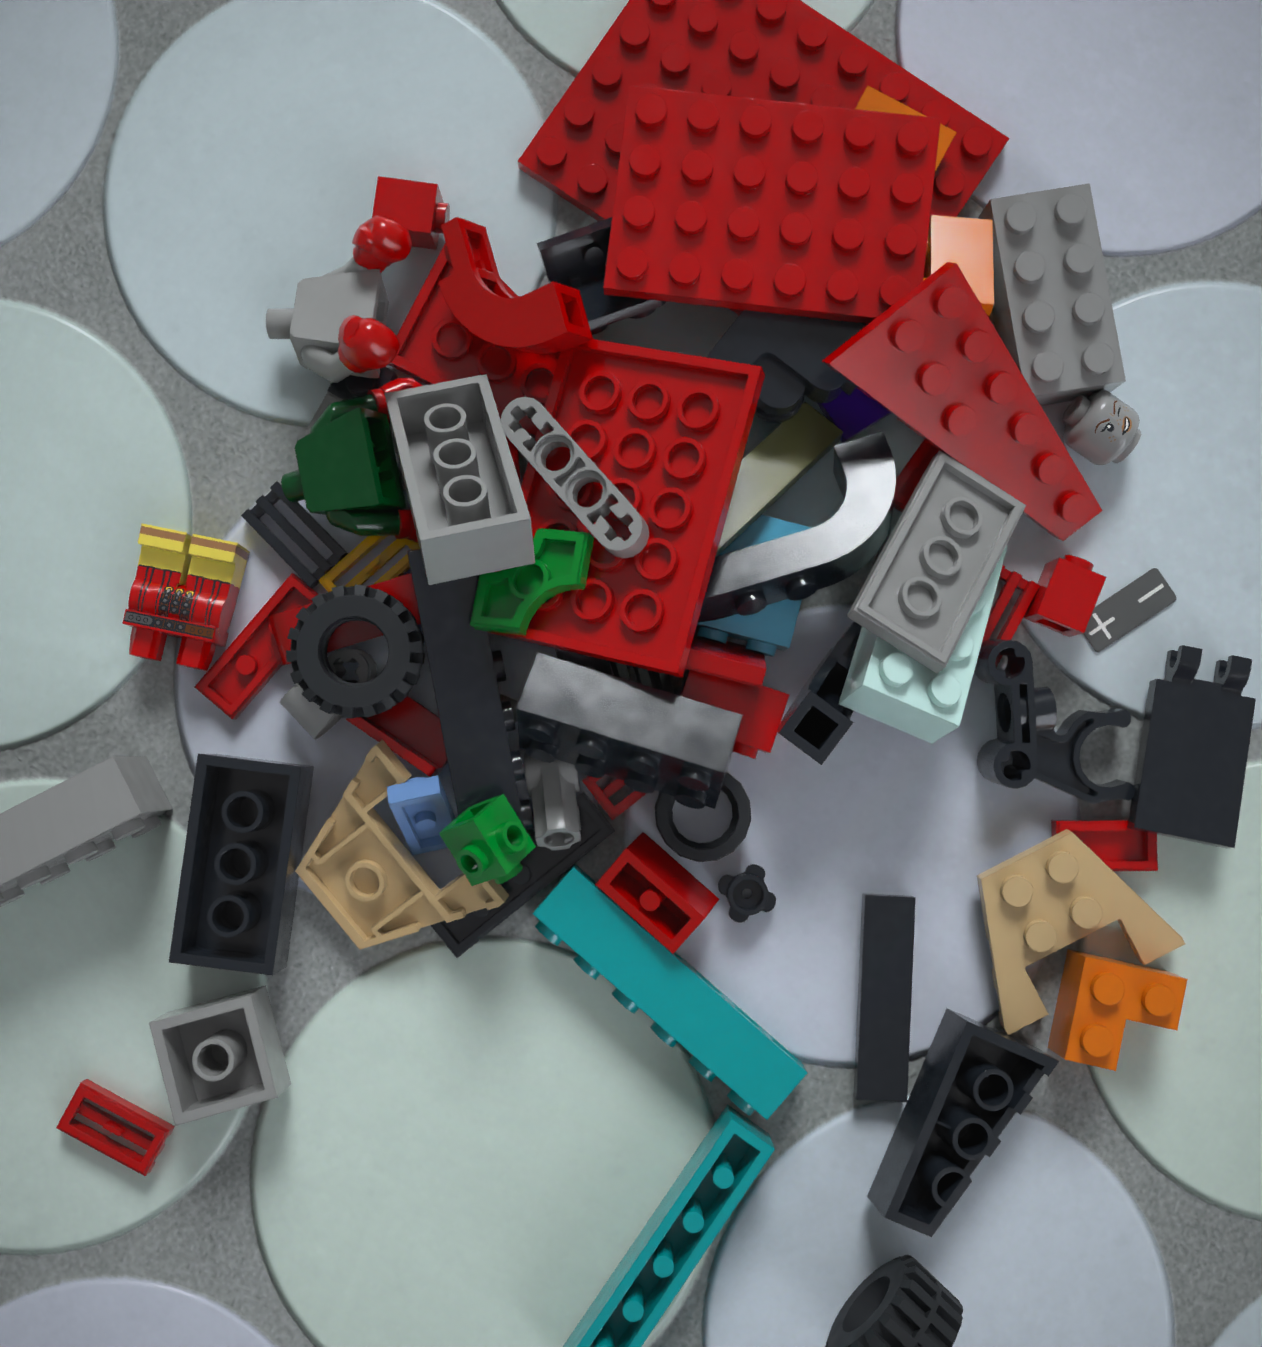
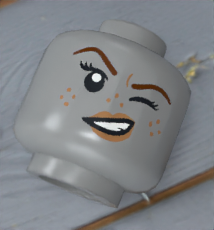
(1101, 428)

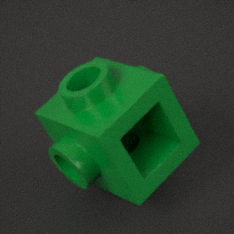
(488, 841)

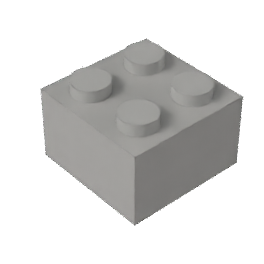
(220, 1055)

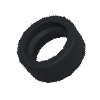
(710, 850)

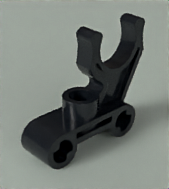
(1027, 726)

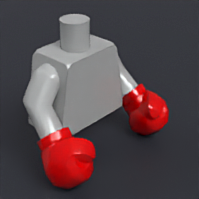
(343, 314)

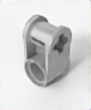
(308, 713)

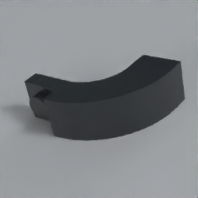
(815, 717)

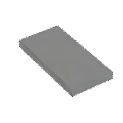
(937, 562)

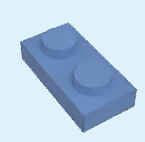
(421, 812)

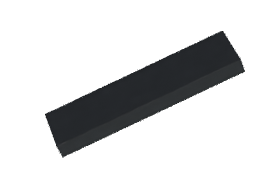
(538, 871)
(884, 997)

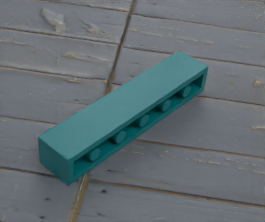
(671, 993)
(676, 1235)

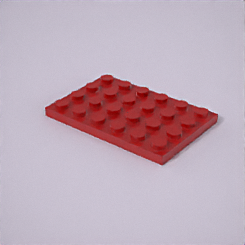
(770, 204)
(673, 445)

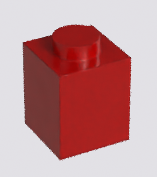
(414, 206)
(1066, 595)

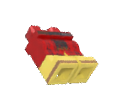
(185, 592)

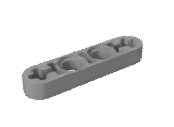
(573, 476)

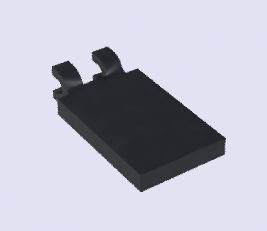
(1194, 751)

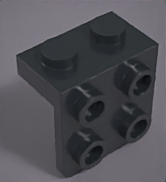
(579, 262)

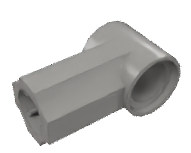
(554, 802)

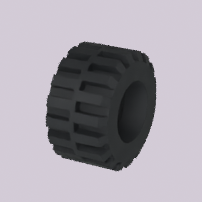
(311, 641)
(898, 1308)

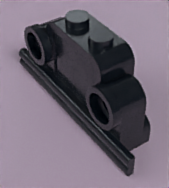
(790, 356)

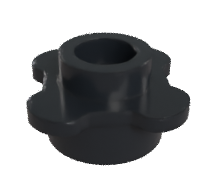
(759, 900)

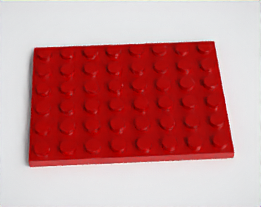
(741, 51)

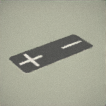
(1128, 609)

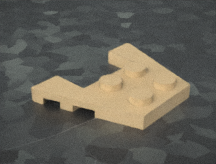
(368, 873)
(1049, 901)

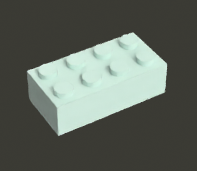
(908, 694)

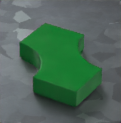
(512, 596)

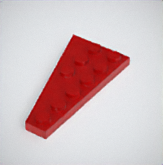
(442, 350)
(957, 386)

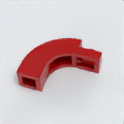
(537, 322)

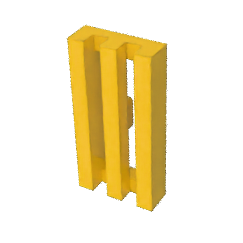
(360, 551)

